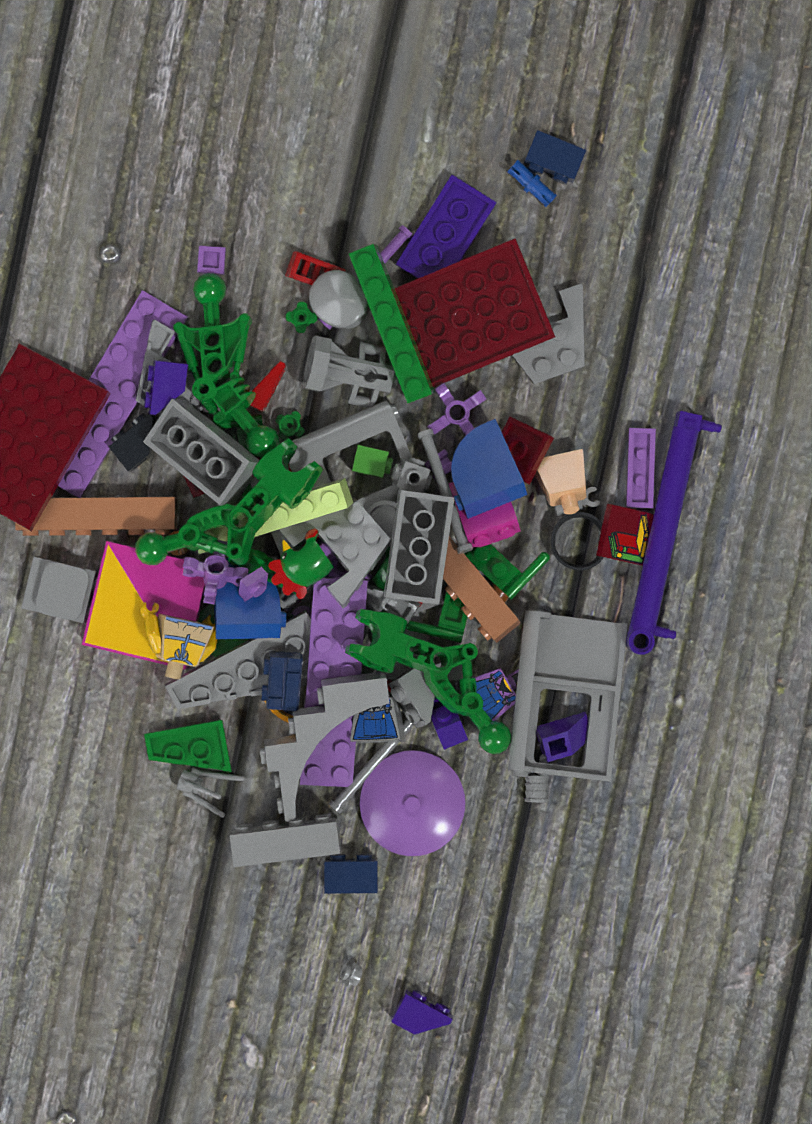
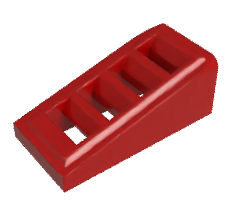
(294, 263)
(267, 387)

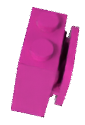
(490, 525)

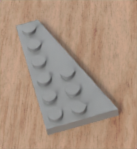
(241, 668)

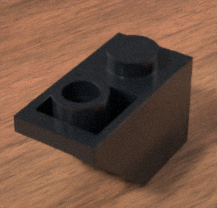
(130, 446)

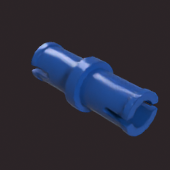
(531, 183)

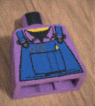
(497, 691)

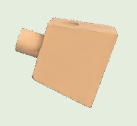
(563, 480)

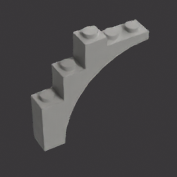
(341, 700)

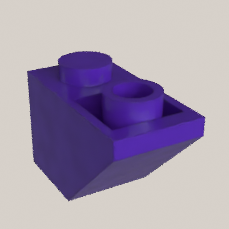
(167, 383)
(447, 725)
(562, 736)
(419, 1015)

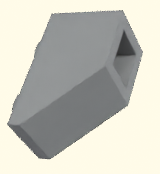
(414, 696)

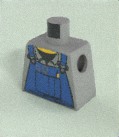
(378, 724)

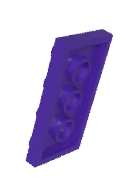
(446, 229)

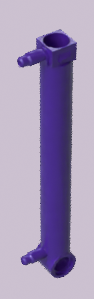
(664, 530)

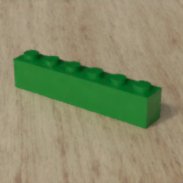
(391, 323)

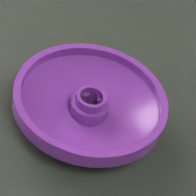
(412, 803)

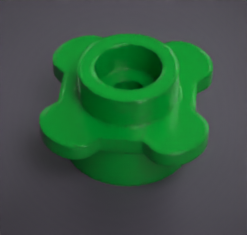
(301, 325)
(294, 419)

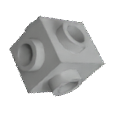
(404, 469)

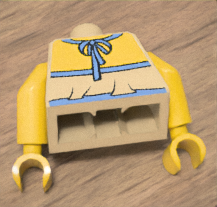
(178, 640)

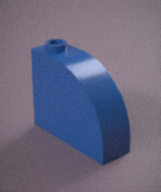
(485, 471)
(247, 619)

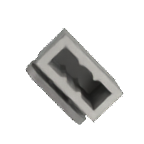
(60, 589)

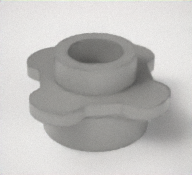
(350, 973)

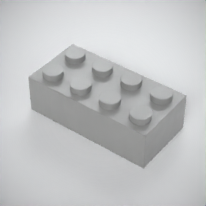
(202, 452)
(418, 547)
(285, 841)

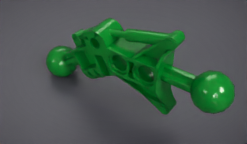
(232, 396)

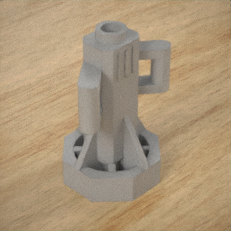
(330, 366)

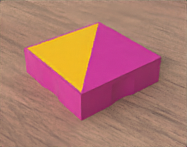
(121, 591)

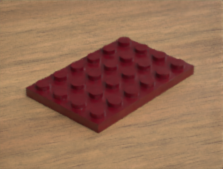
(474, 312)
(41, 428)

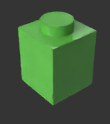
(372, 462)

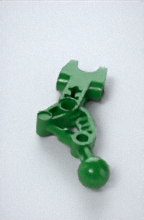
(274, 487)
(392, 646)

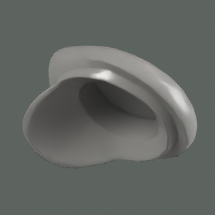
(338, 299)

